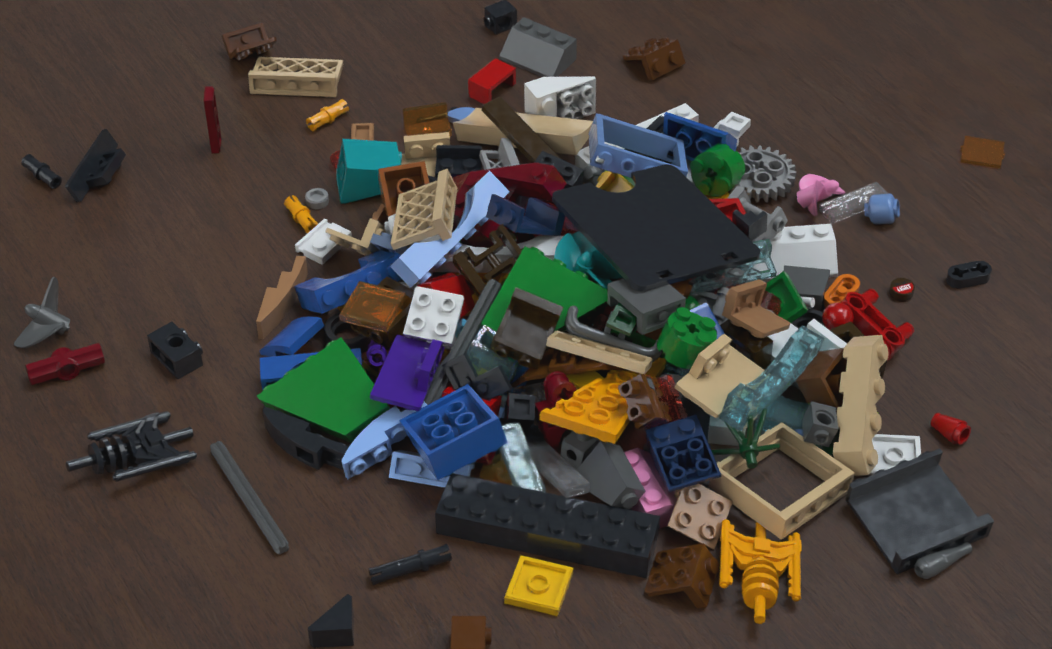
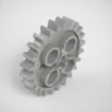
(766, 173)

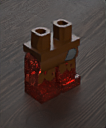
(652, 401)

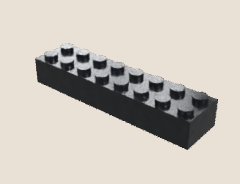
(548, 525)

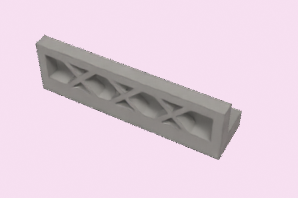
(506, 157)

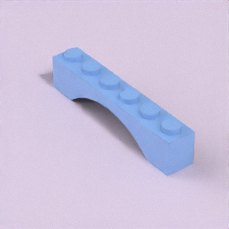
(418, 259)

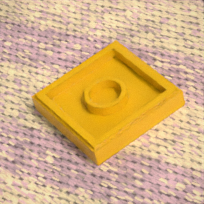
(538, 585)

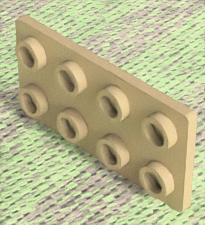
(423, 148)
(716, 374)

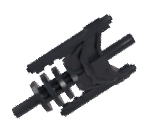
(140, 444)

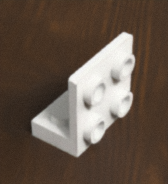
(434, 316)

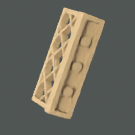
(288, 82)
(441, 209)

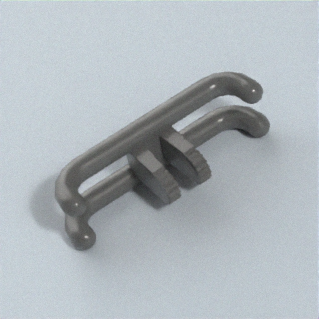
(575, 328)

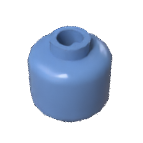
(882, 209)

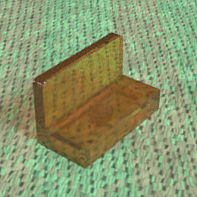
(426, 119)

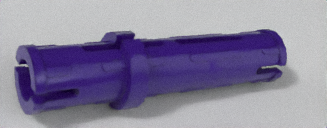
(376, 353)

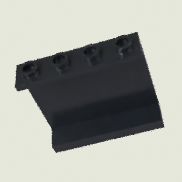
(914, 511)

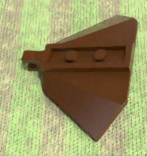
(562, 361)

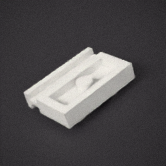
(317, 244)

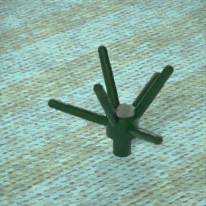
(748, 446)

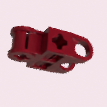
(556, 388)

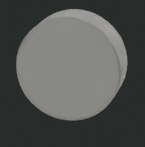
(317, 198)

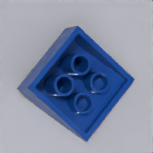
(454, 431)

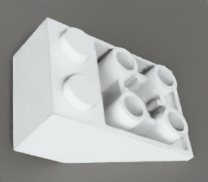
(561, 97)

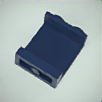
(538, 217)

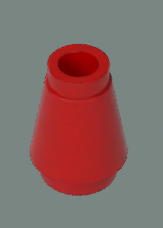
(951, 428)

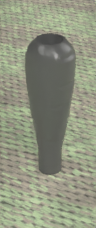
(934, 563)

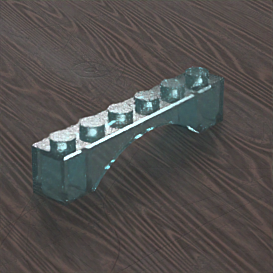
(780, 374)

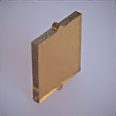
(982, 152)

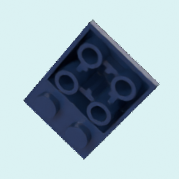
(682, 453)

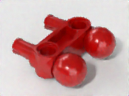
(867, 318)

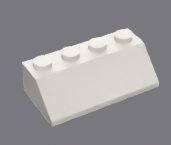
(804, 247)

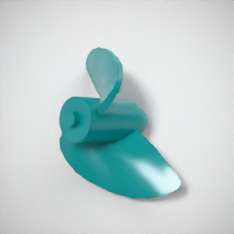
(571, 255)

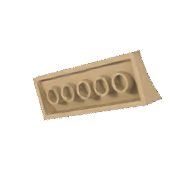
(559, 133)

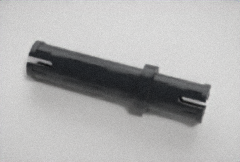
(410, 564)

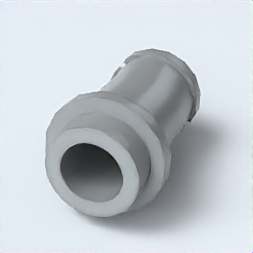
(720, 303)

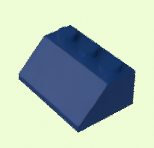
(695, 135)

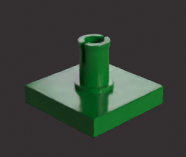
(792, 304)

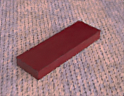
(212, 119)

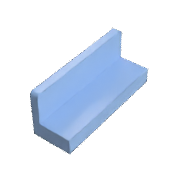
(412, 468)

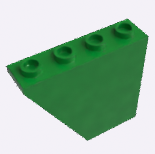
(551, 282)
(328, 393)

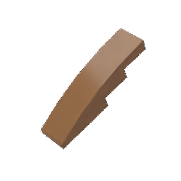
(281, 299)

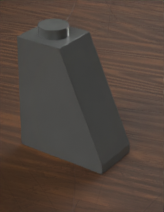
(612, 476)

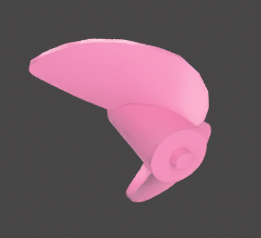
(814, 189)

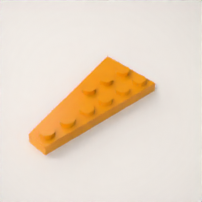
(598, 406)

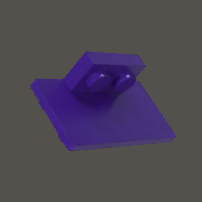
(407, 372)

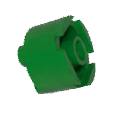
(717, 170)
(685, 337)

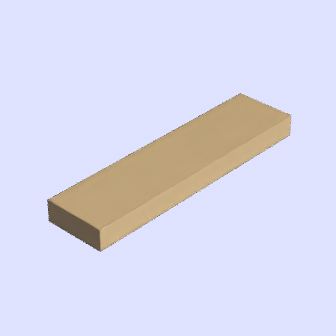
(599, 352)

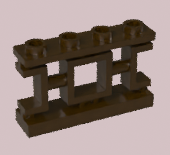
(472, 278)

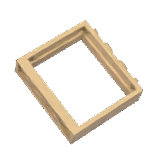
(835, 474)

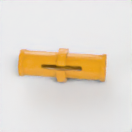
(327, 115)
(300, 213)

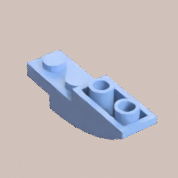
(375, 442)

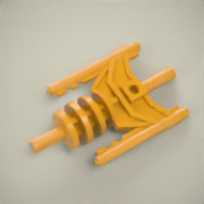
(762, 564)

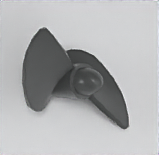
(44, 319)

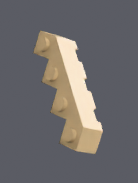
(858, 414)

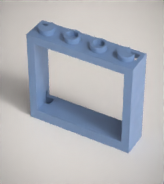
(635, 139)

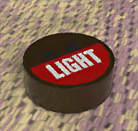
(902, 289)

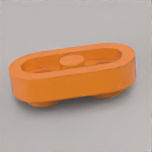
(840, 288)

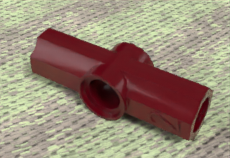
(65, 363)

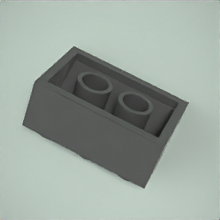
(539, 49)

